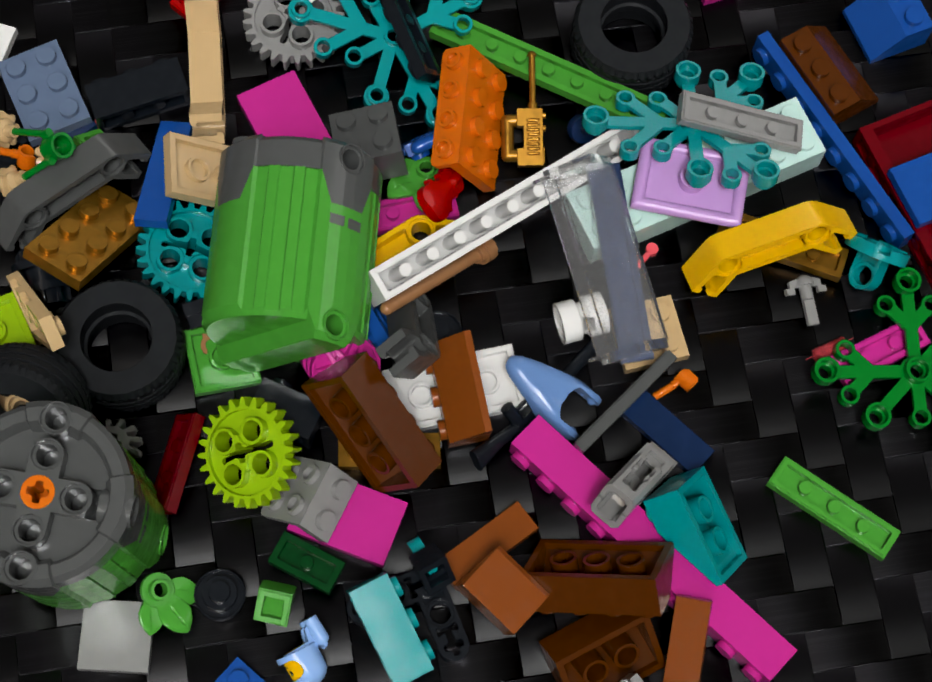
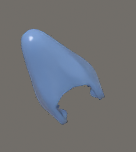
(547, 389)

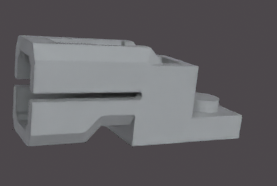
(632, 484)

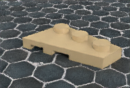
(41, 322)

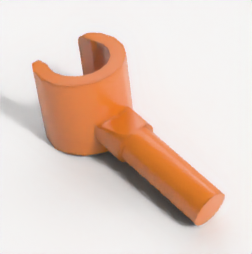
(24, 156)
(684, 378)

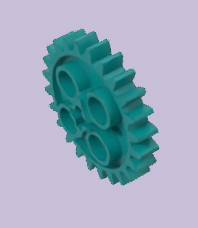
(181, 278)

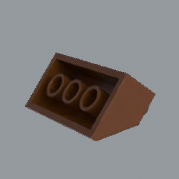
(372, 424)
(603, 576)

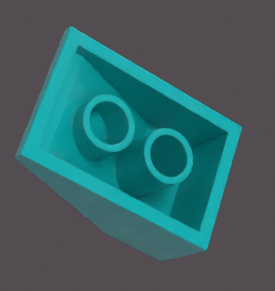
(695, 520)

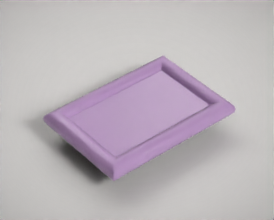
(665, 191)

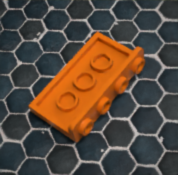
(469, 116)

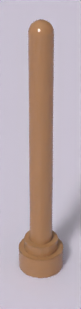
(480, 255)

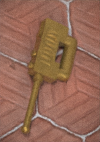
(531, 122)

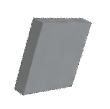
(114, 639)

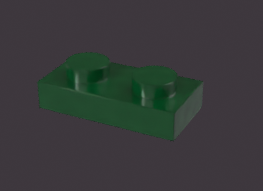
(306, 563)

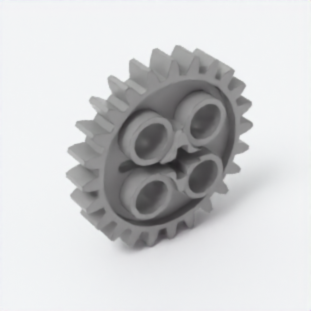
(269, 13)

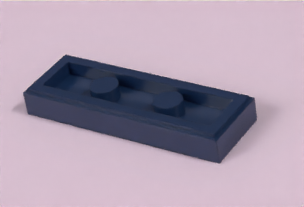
(668, 432)

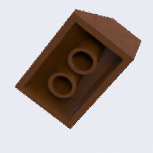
(828, 72)
(603, 649)

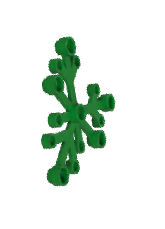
(864, 372)

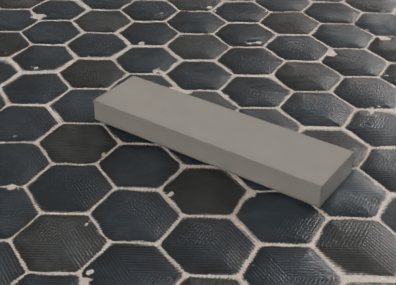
(739, 121)

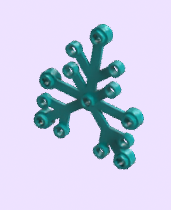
(356, 27)
(699, 170)

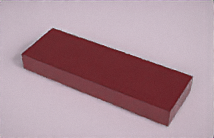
(178, 460)

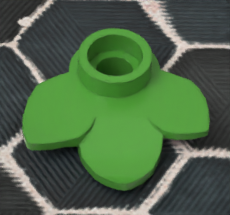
(409, 184)
(170, 607)

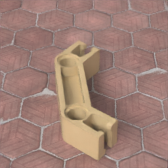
(206, 70)

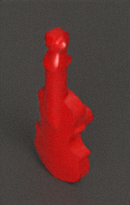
(437, 195)

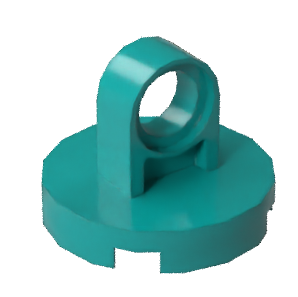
(876, 256)

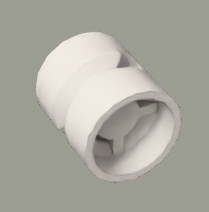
(569, 321)

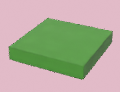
(209, 373)

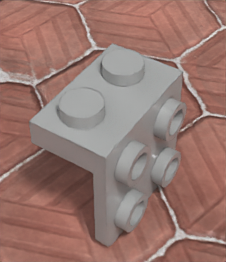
(314, 498)

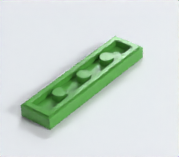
(833, 508)

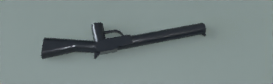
(519, 421)

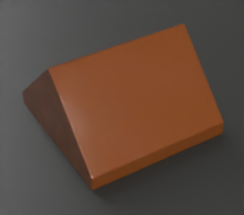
(502, 591)

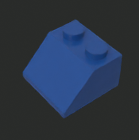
(888, 26)

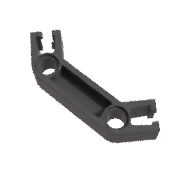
(66, 183)
(411, 339)

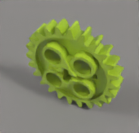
(257, 482)

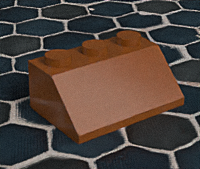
(459, 392)

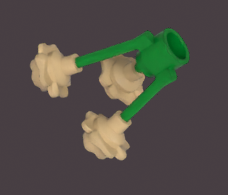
(52, 149)

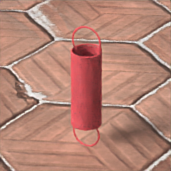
(826, 349)

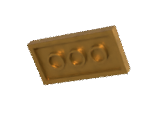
(86, 237)

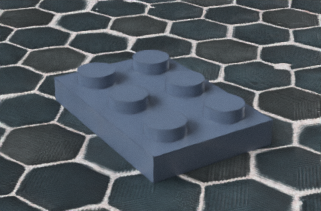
(44, 91)

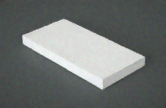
(495, 380)

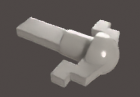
(805, 284)

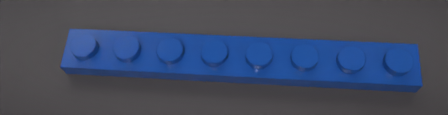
(838, 149)

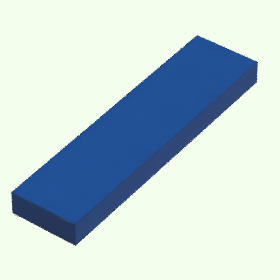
(153, 207)

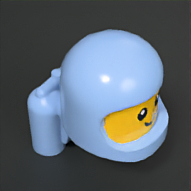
(306, 661)

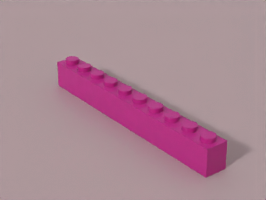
(577, 482)

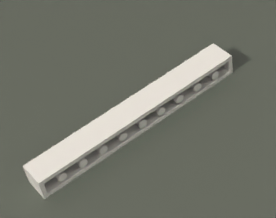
(478, 225)

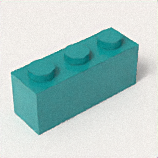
(391, 628)

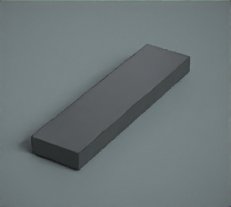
(624, 402)

